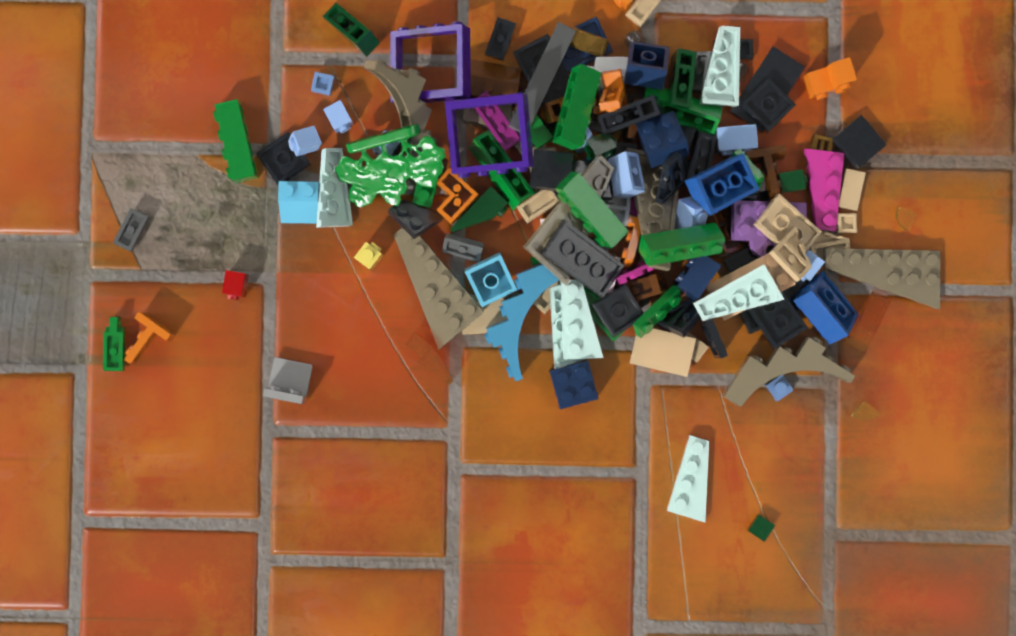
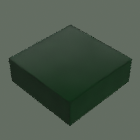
(761, 527)

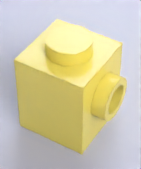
(369, 255)

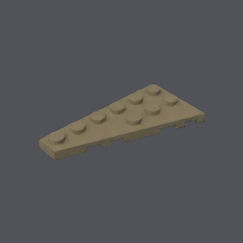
(598, 177)
(651, 215)
(899, 272)
(441, 295)

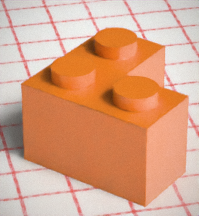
(834, 78)
(460, 196)

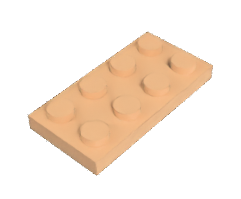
(778, 274)

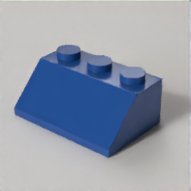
(722, 184)
(826, 308)

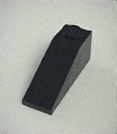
(631, 114)

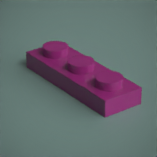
(498, 124)

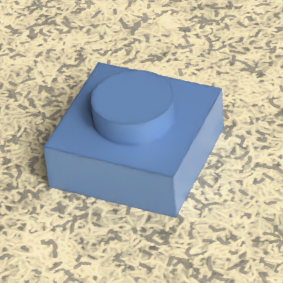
(322, 83)
(779, 387)

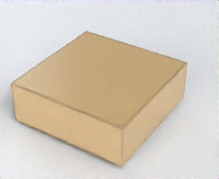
(846, 223)

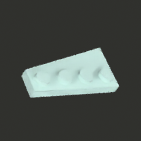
(722, 78)
(333, 196)
(742, 294)
(556, 321)
(578, 329)
(691, 481)

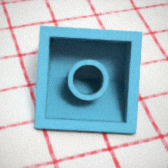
(298, 202)
(490, 279)

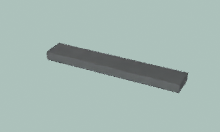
(545, 71)

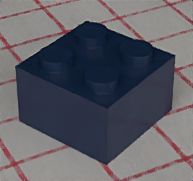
(646, 65)
(661, 138)
(697, 276)
(573, 384)

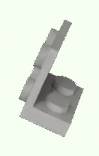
(289, 381)

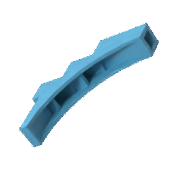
(506, 333)

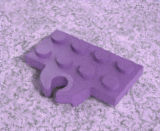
(742, 228)

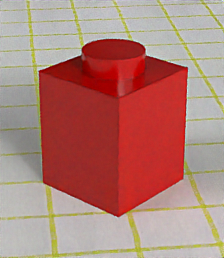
(235, 284)

